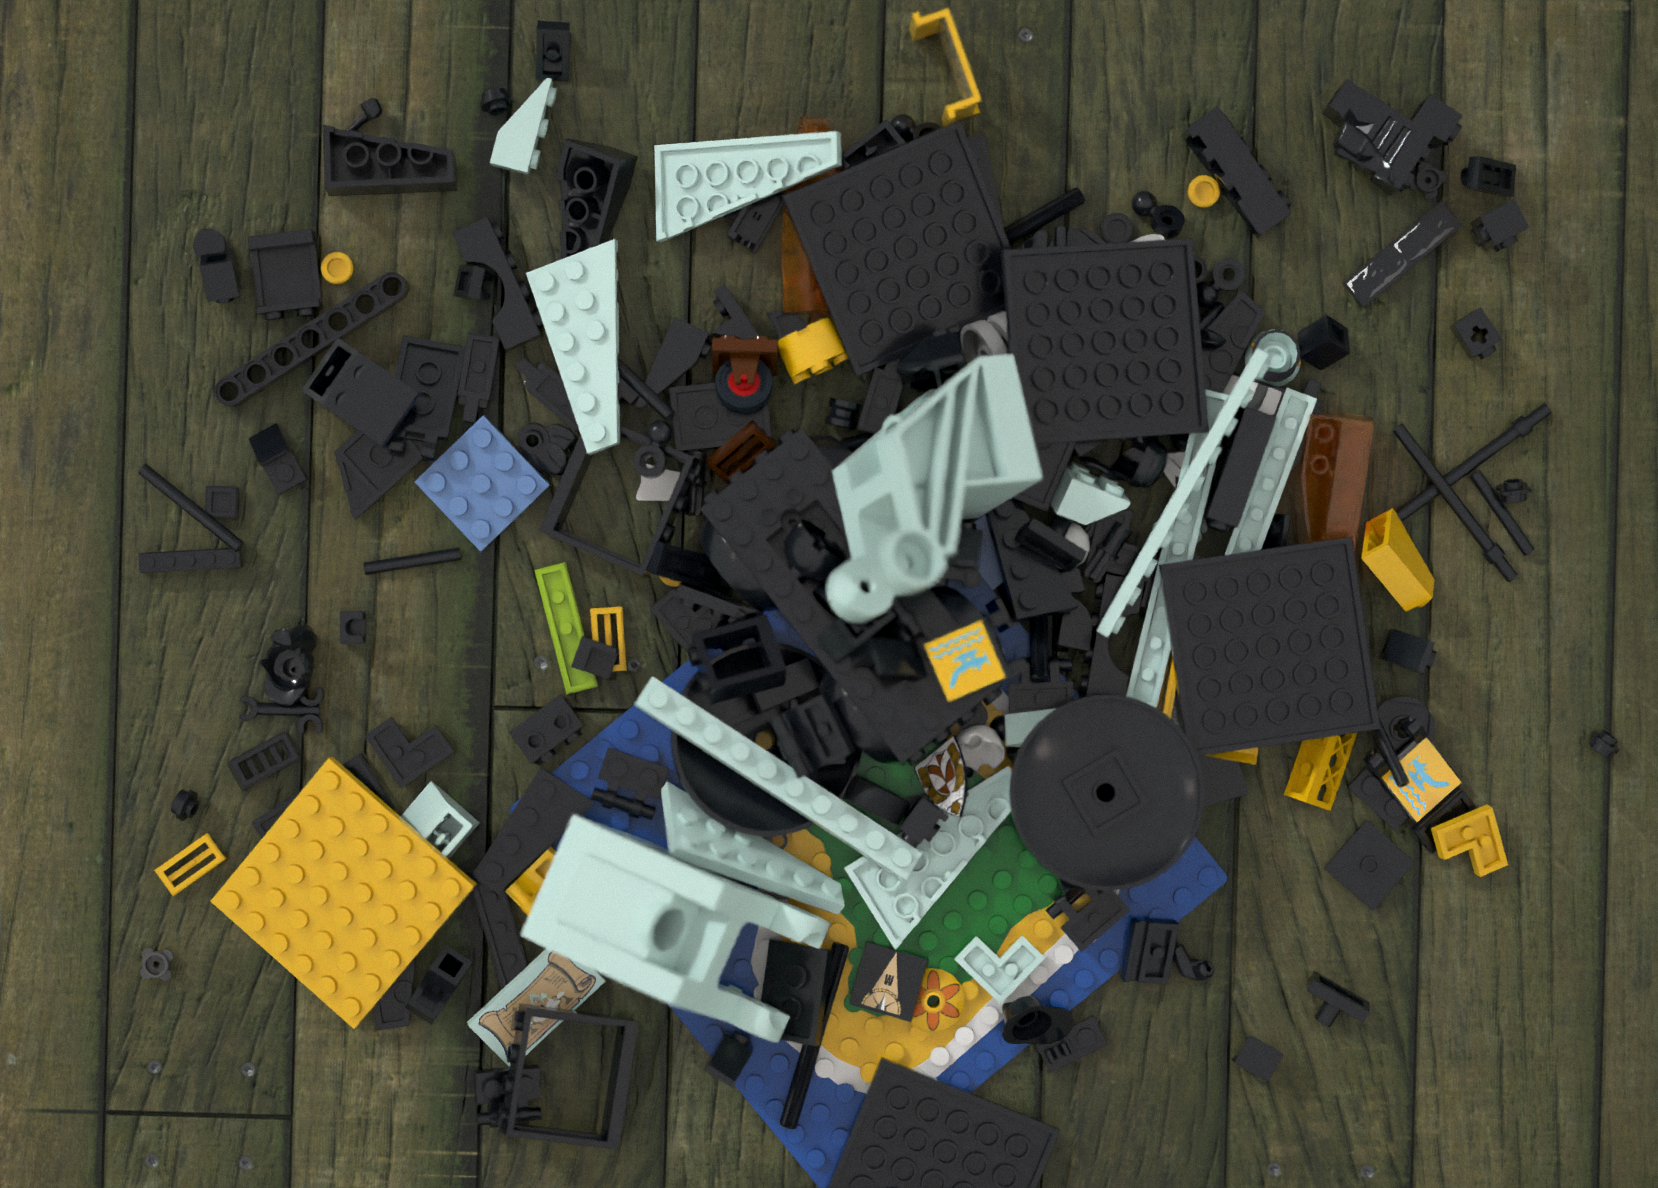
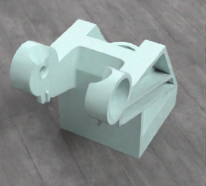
(921, 474)
(659, 922)

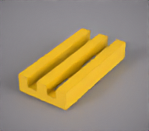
(608, 634)
(213, 848)

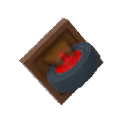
(744, 371)

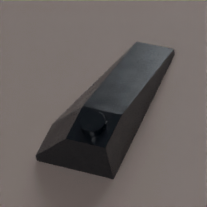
(592, 192)

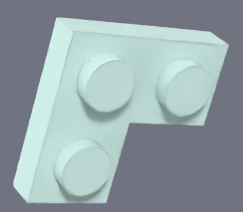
(1003, 973)

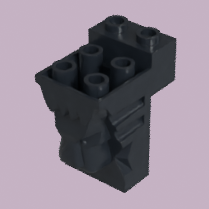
(1383, 139)

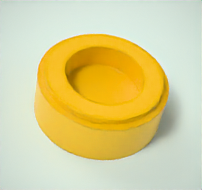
(1203, 191)
(337, 268)

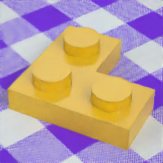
(1473, 832)

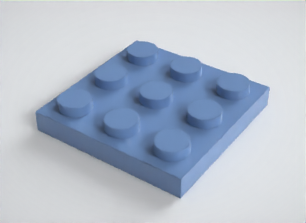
(482, 483)

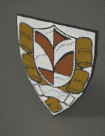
(945, 777)

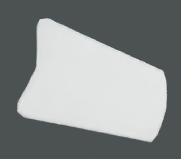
(658, 488)

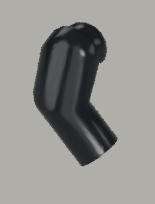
(1192, 968)

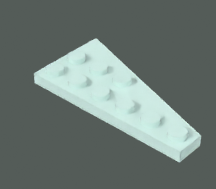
(720, 176)
(582, 326)
(742, 856)
(902, 904)

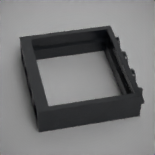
(572, 480)
(617, 1085)

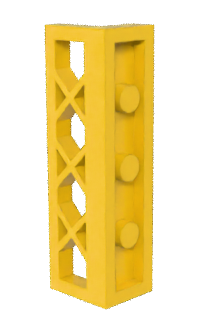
(1313, 769)

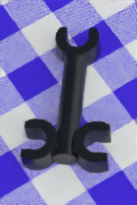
(308, 709)

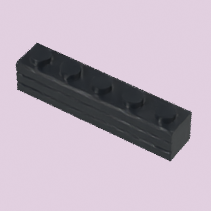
(190, 560)

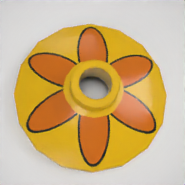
(950, 1005)

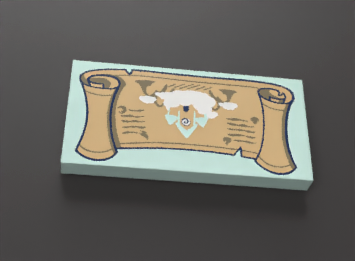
(545, 982)

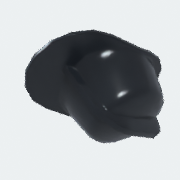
(1034, 1023)

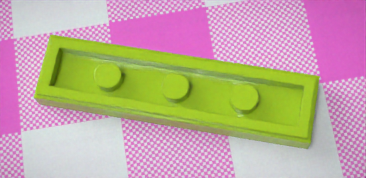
(564, 624)

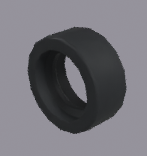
(877, 800)

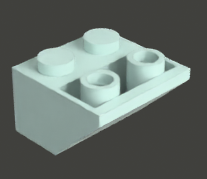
(1087, 497)
(440, 819)

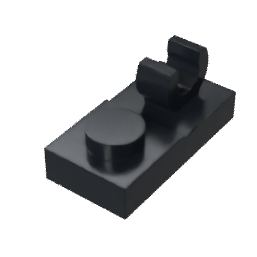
(1081, 1041)

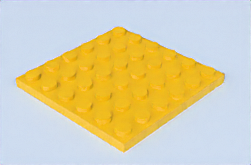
(343, 892)

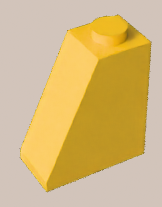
(1397, 561)

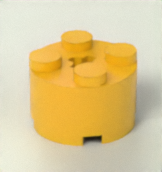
(811, 350)

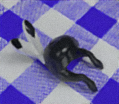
(1142, 463)

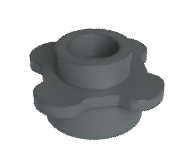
(149, 970)

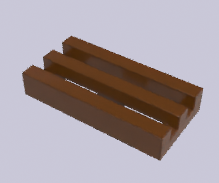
(732, 444)

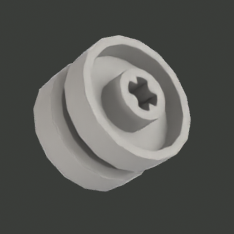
(985, 338)

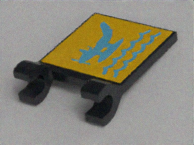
(970, 658)
(1426, 769)

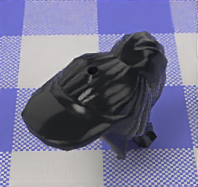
(289, 651)

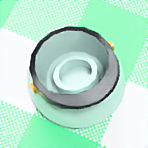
(1283, 356)

